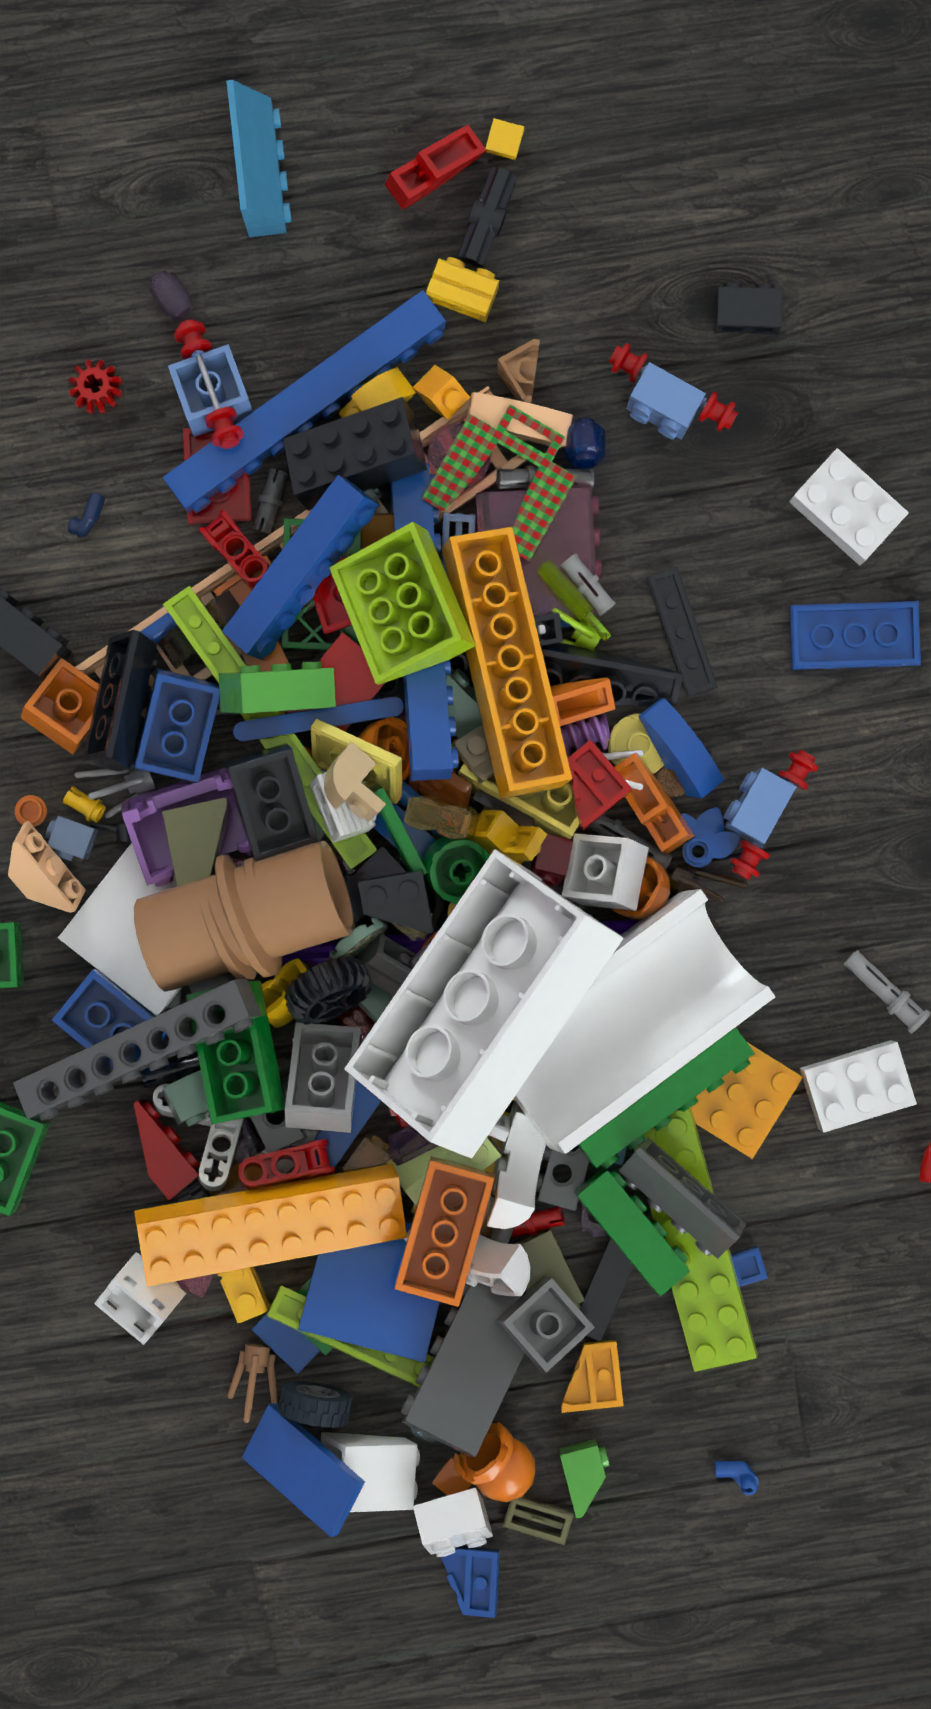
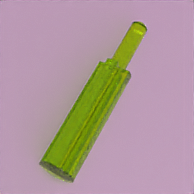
(571, 597)

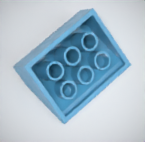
(257, 161)

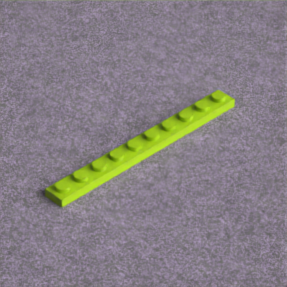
(222, 658)

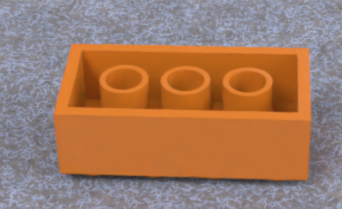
(444, 1231)

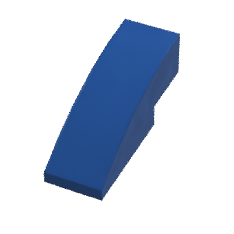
(680, 749)

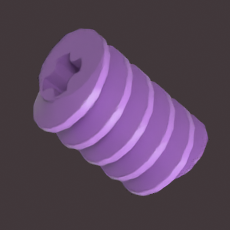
(581, 732)

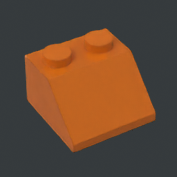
(63, 706)

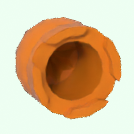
(501, 1468)

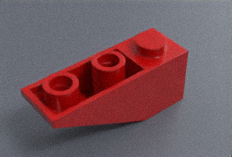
(165, 1158)

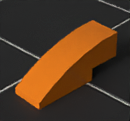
(582, 699)
(654, 806)

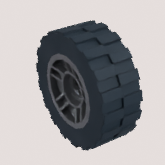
(315, 1404)

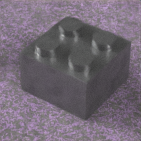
(545, 1323)

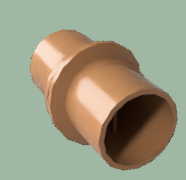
(244, 917)

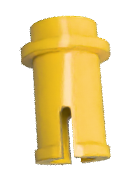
(88, 807)

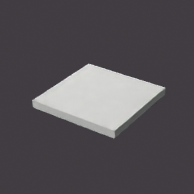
(107, 935)

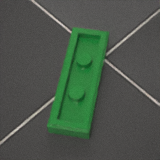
(398, 831)

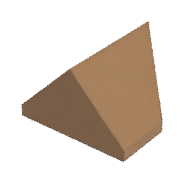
(519, 369)

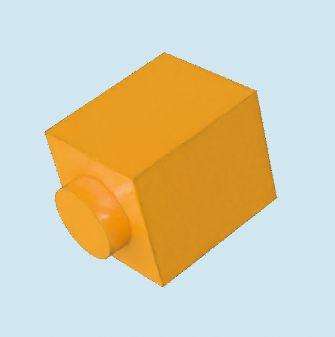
(441, 392)

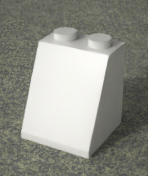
(385, 1466)

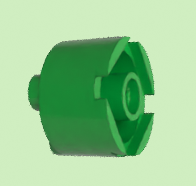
(441, 860)

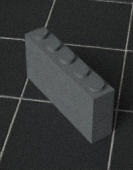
(466, 1374)

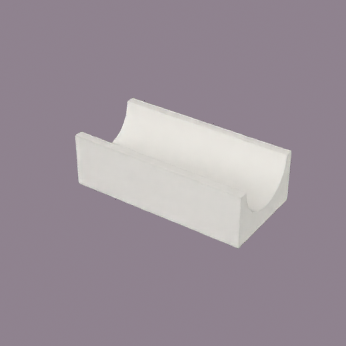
(482, 1005)
(642, 1019)

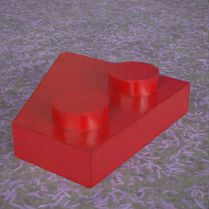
(594, 784)

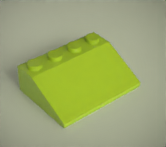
(402, 604)

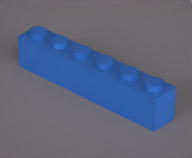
(300, 568)

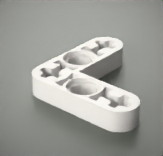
(228, 1130)

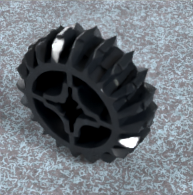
(328, 990)

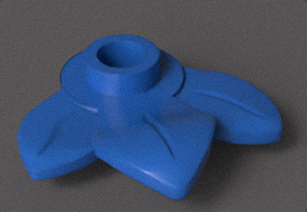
(710, 836)

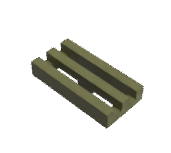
(534, 1531)

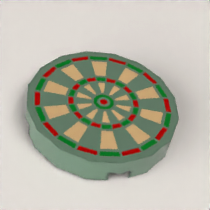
(361, 937)

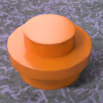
(31, 809)

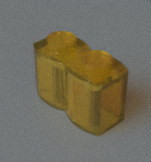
(435, 814)

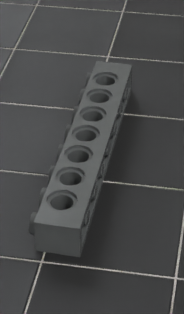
(37, 1089)

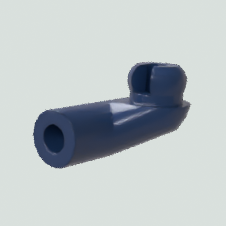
(91, 514)

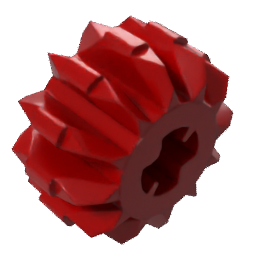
(84, 381)

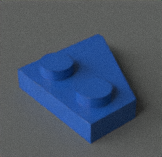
(474, 1578)

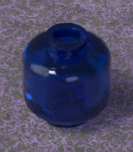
(585, 443)

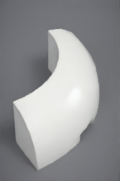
(516, 1173)
(499, 1266)

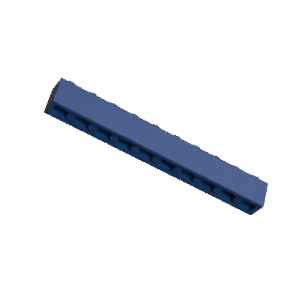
(307, 401)
(425, 690)

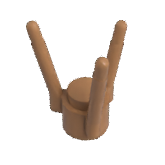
(255, 1358)

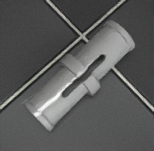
(602, 602)

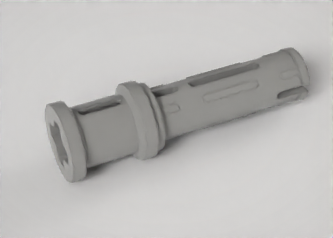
(897, 1001)

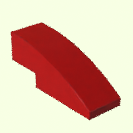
(434, 166)

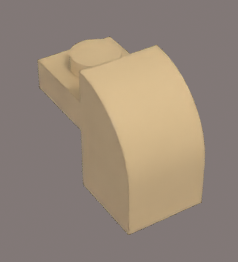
(344, 783)

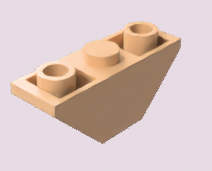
(42, 873)

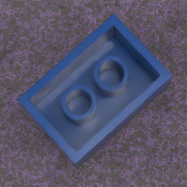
(177, 725)
(101, 1011)

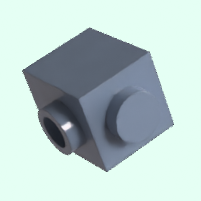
(70, 838)

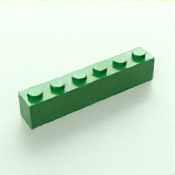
(675, 1092)

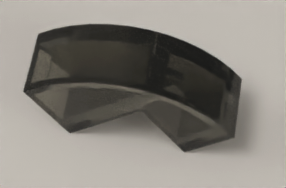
(177, 646)

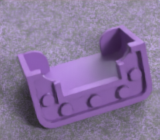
(147, 827)

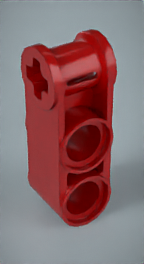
(226, 539)
(302, 1157)

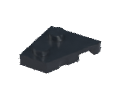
(398, 899)

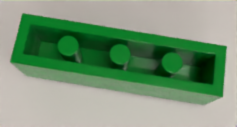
(631, 1230)

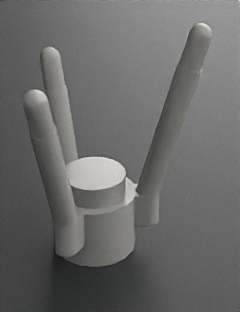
(137, 781)

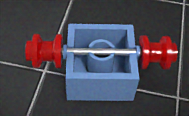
(209, 386)
(667, 399)
(761, 807)

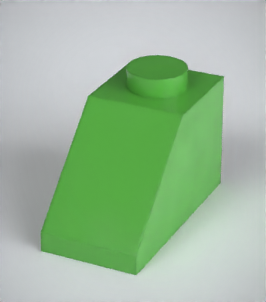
(584, 1472)

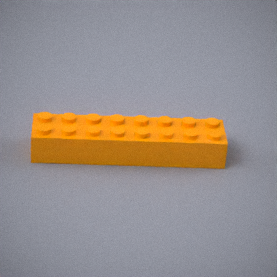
(507, 663)
(270, 1224)

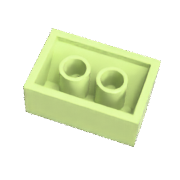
(413, 1172)

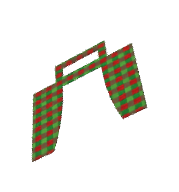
(472, 450)

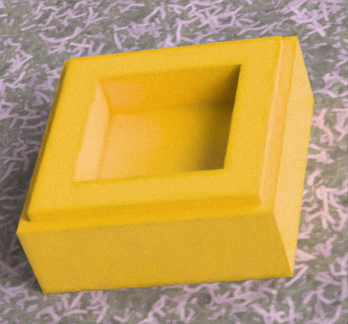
(504, 139)

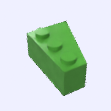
(277, 689)

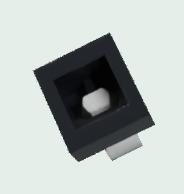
(548, 628)

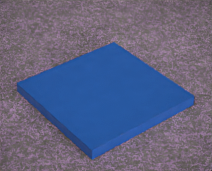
(357, 1302)

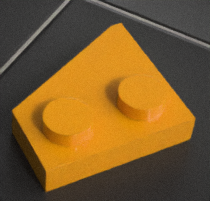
(594, 1379)

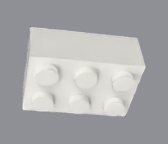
(848, 507)
(858, 1086)

